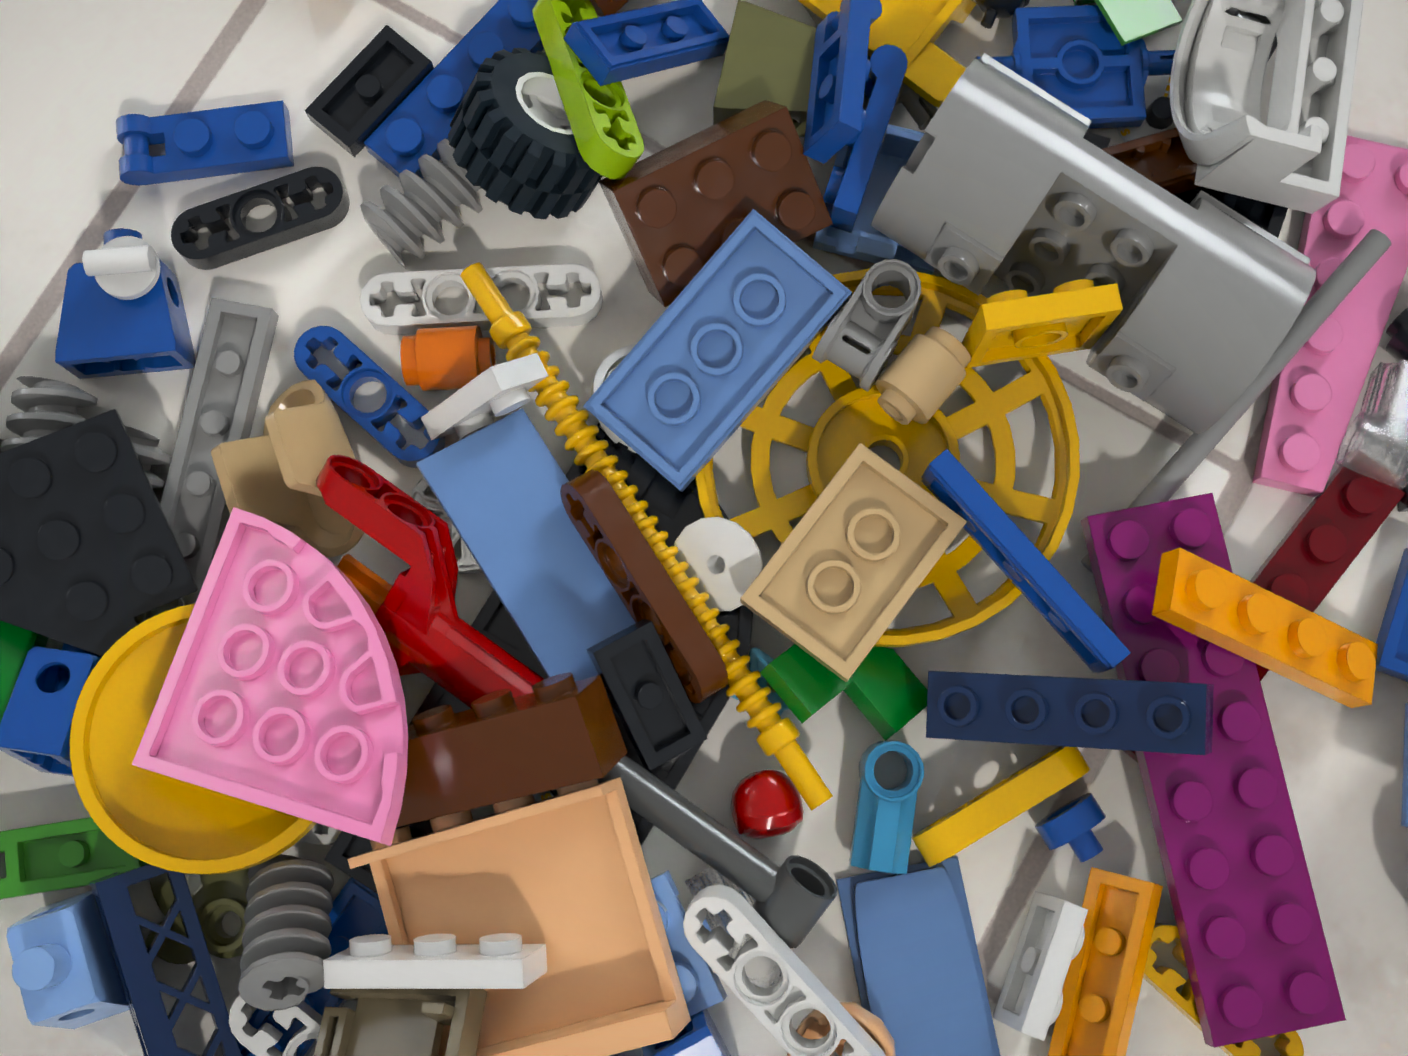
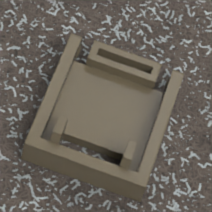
(402, 1022)

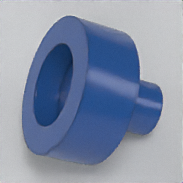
(1073, 826)

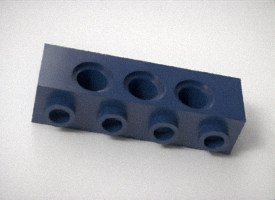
(1071, 712)

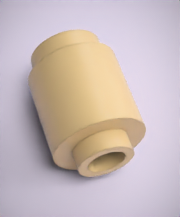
(922, 376)

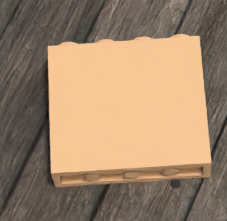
(560, 878)

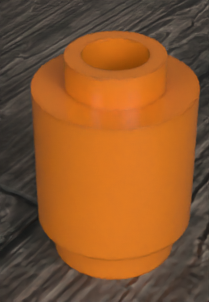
(445, 357)

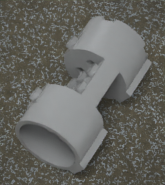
(1025, 198)

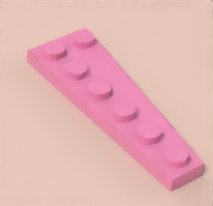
(1322, 382)

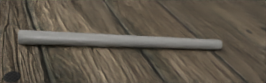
(1307, 323)

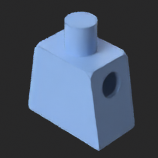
(65, 965)

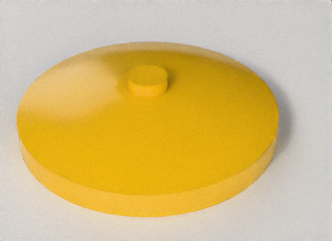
(145, 811)

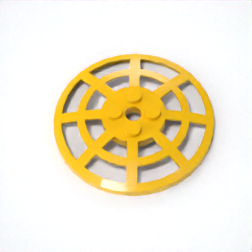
(860, 419)

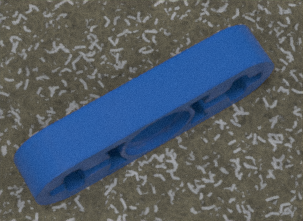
(349, 356)

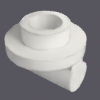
(123, 267)

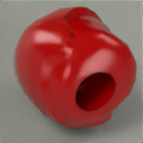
(766, 805)

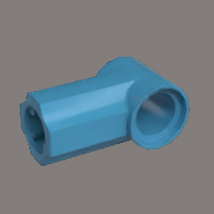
(885, 815)

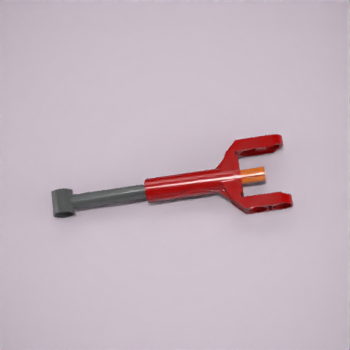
(432, 640)

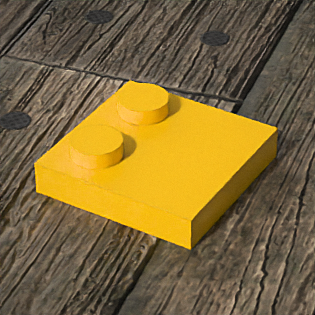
(1041, 325)

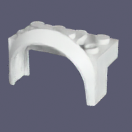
(1219, 94)

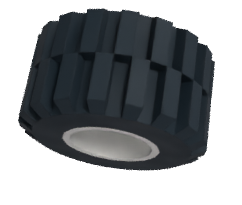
(519, 139)

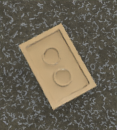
(852, 562)

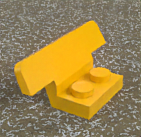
(914, 29)

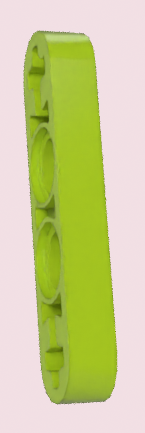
(602, 130)

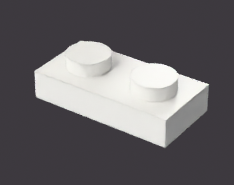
(494, 391)
(1036, 975)

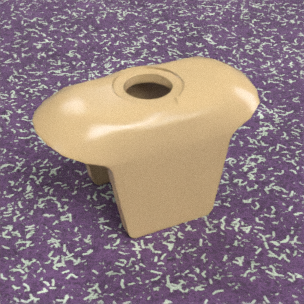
(280, 469)

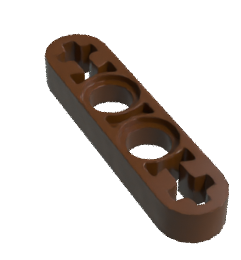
(643, 582)

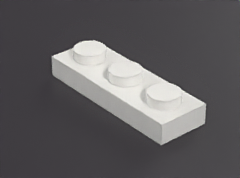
(436, 963)

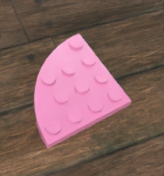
(284, 689)

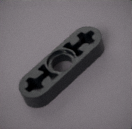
(225, 250)

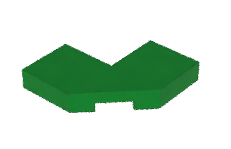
(879, 687)

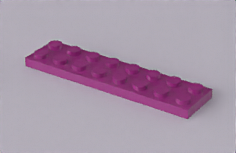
(1223, 815)

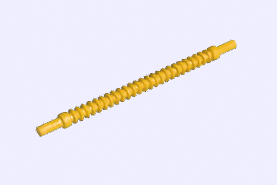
(777, 735)

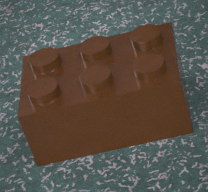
(698, 191)

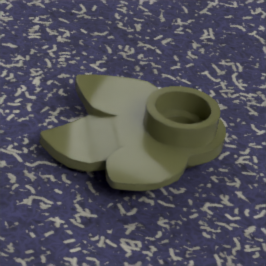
(213, 899)

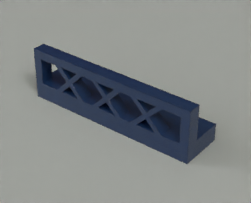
(135, 961)

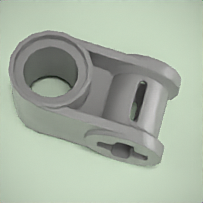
(864, 331)

